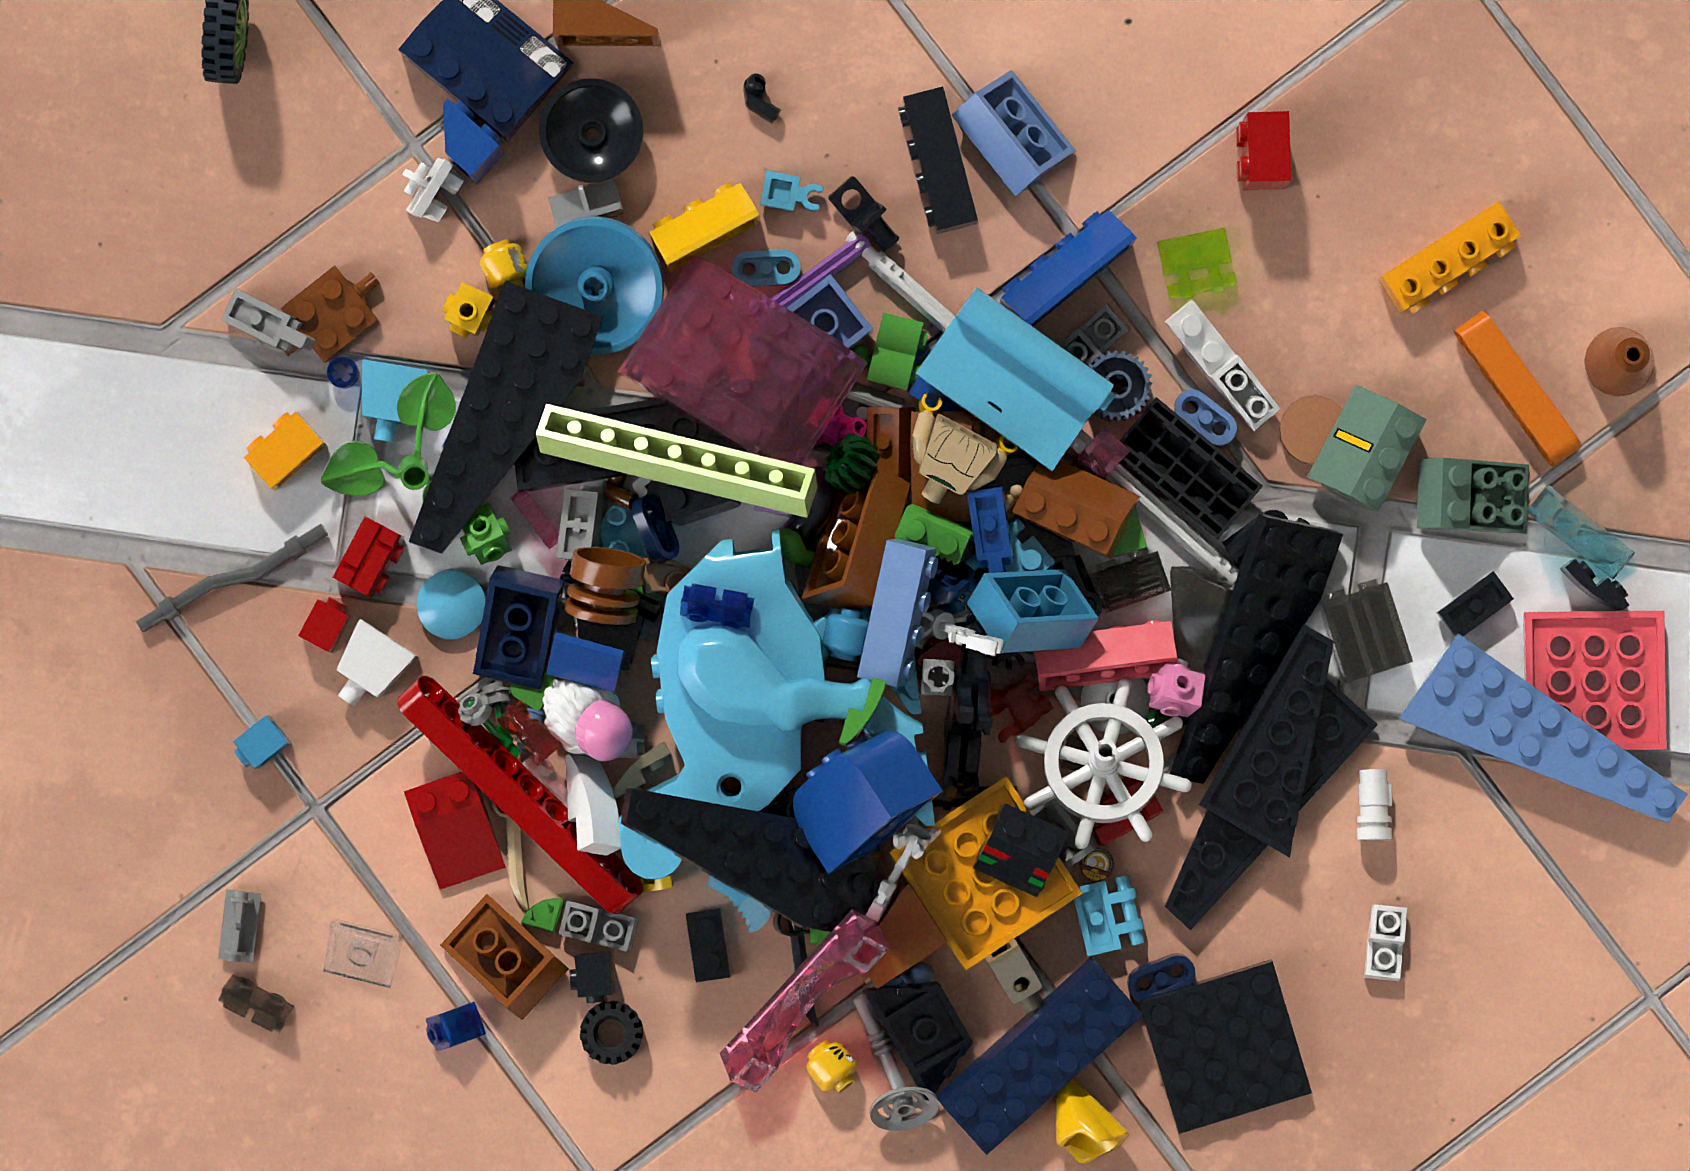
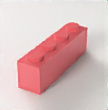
(1108, 656)

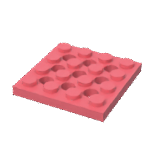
(1610, 627)

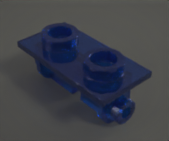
(700, 605)

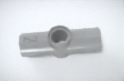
(937, 677)

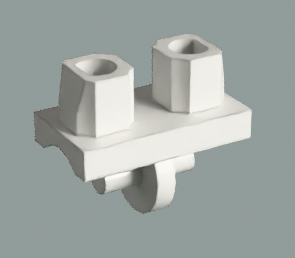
(439, 176)

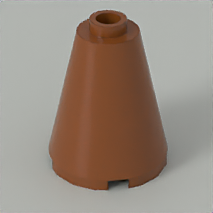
(1619, 361)

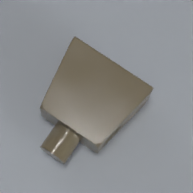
(1016, 975)

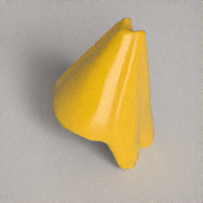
(1085, 1124)

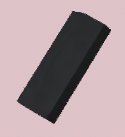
(1188, 468)

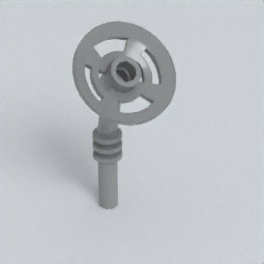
(900, 1095)

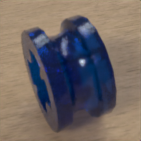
(346, 362)

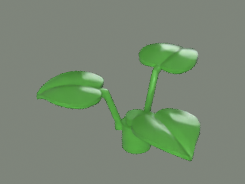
(354, 465)

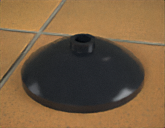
(587, 106)

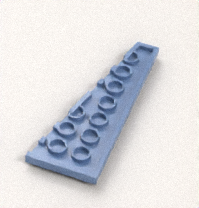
(1501, 714)

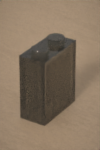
(1365, 630)

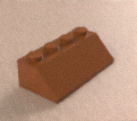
(854, 543)

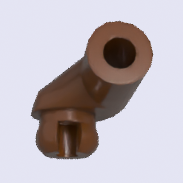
(616, 492)

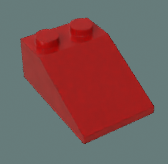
(454, 829)

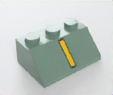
(1366, 448)

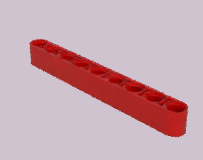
(517, 793)

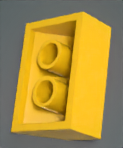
(704, 225)

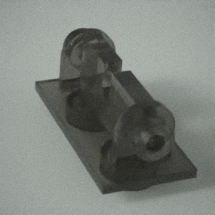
(270, 1009)

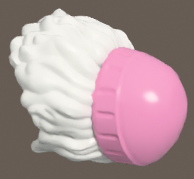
(586, 719)

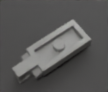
(265, 322)

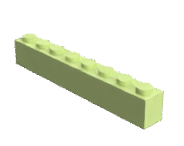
(677, 460)

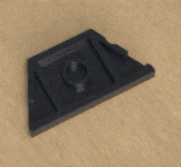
(921, 1029)

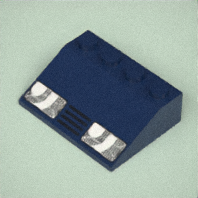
(486, 61)

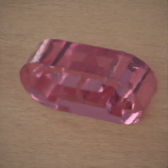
(536, 518)

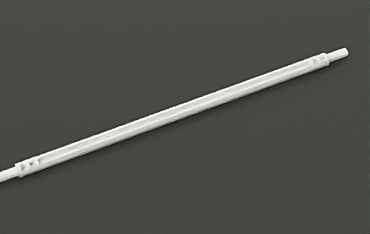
(1120, 476)

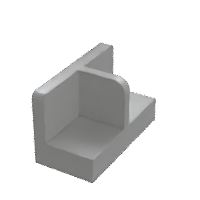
(594, 200)

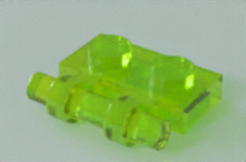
(1193, 253)

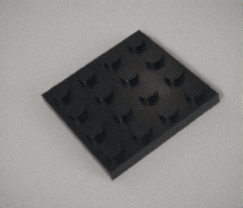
(1225, 1046)

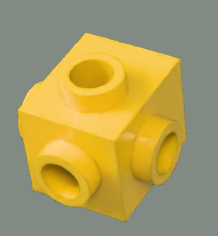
(465, 298)

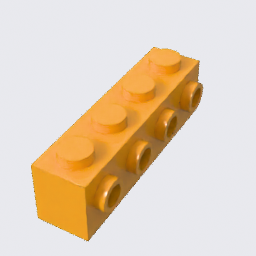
(1450, 257)

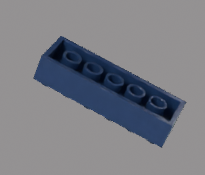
(1038, 1056)

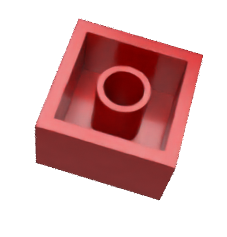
(1265, 150)

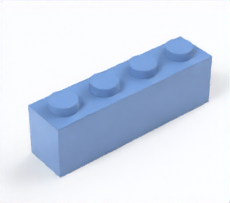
(897, 612)

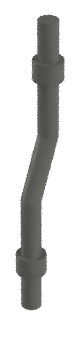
(171, 607)

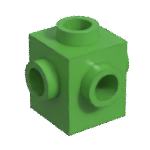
(486, 535)

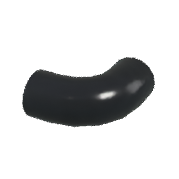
(819, 513)

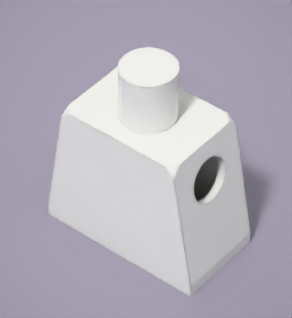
(371, 663)

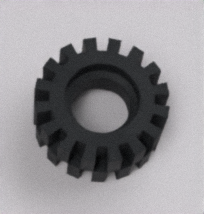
(602, 1052)

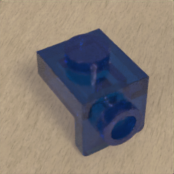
(454, 1026)

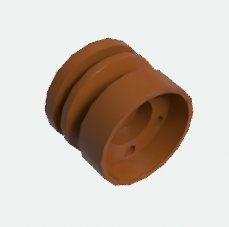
(605, 585)

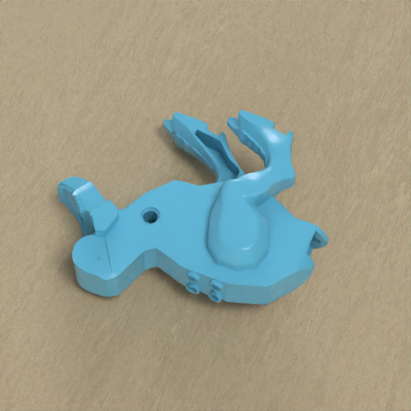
(744, 696)

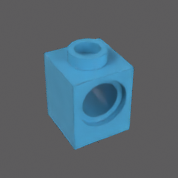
(260, 743)

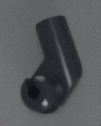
(756, 100)

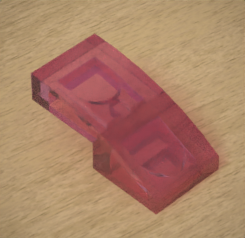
(1101, 455)

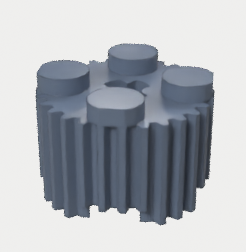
(1136, 381)

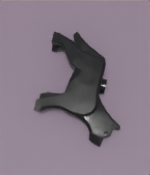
(965, 719)

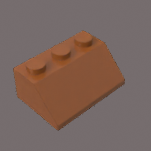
(1076, 507)

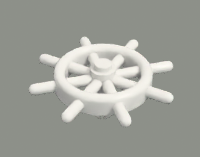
(1103, 763)

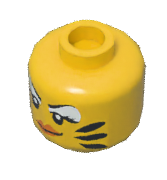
(831, 1066)

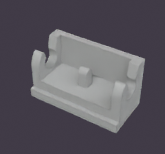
(580, 521)

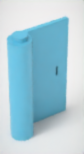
(1030, 378)

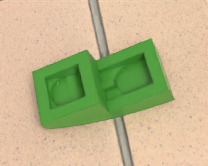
(856, 719)

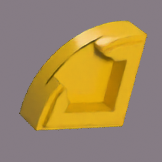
(657, 884)

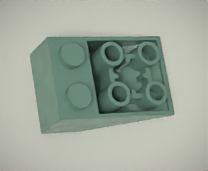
(1472, 495)

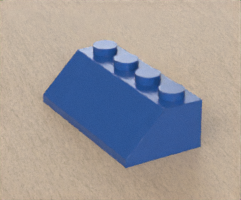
(1069, 269)

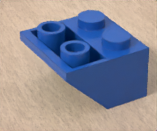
(466, 144)

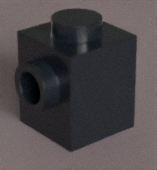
(593, 976)

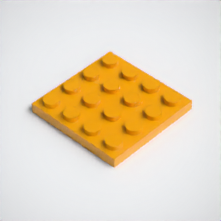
(967, 905)

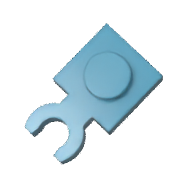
(783, 192)

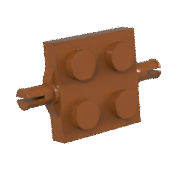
(332, 311)

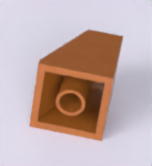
(909, 935)

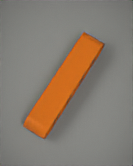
(1517, 388)

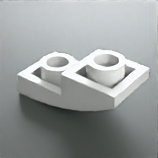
(1385, 942)

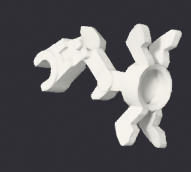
(942, 626)
(916, 840)

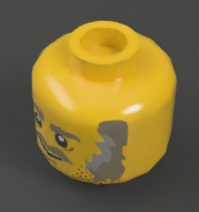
(503, 263)

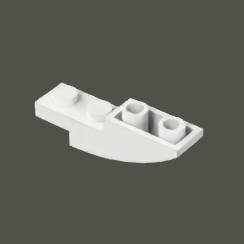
(1221, 365)

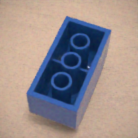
(862, 797)

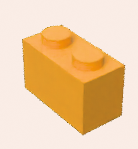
(284, 449)

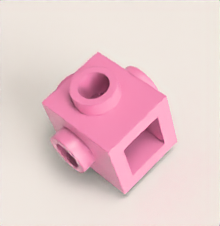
(1176, 690)

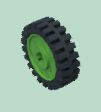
(224, 40)

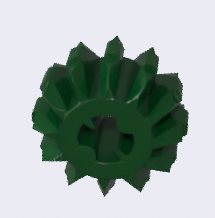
(851, 463)

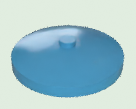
(601, 270)

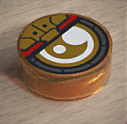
(1097, 864)

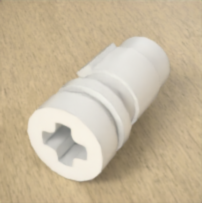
(1374, 799)

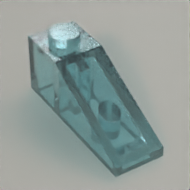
(1580, 532)

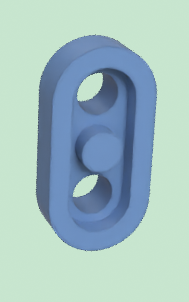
(1206, 415)

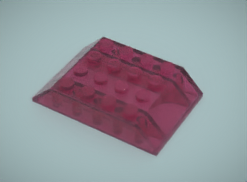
(742, 364)

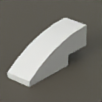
(592, 805)

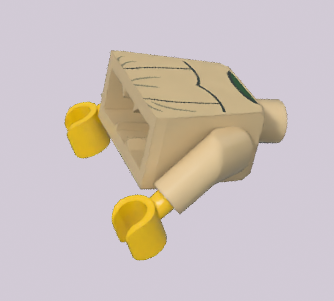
(953, 454)

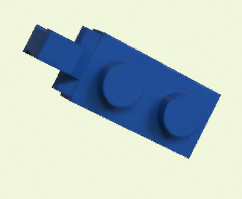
(990, 528)

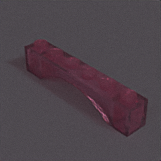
(759, 1046)

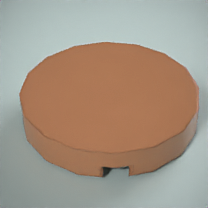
(1307, 426)

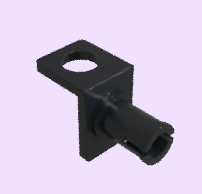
(866, 215)

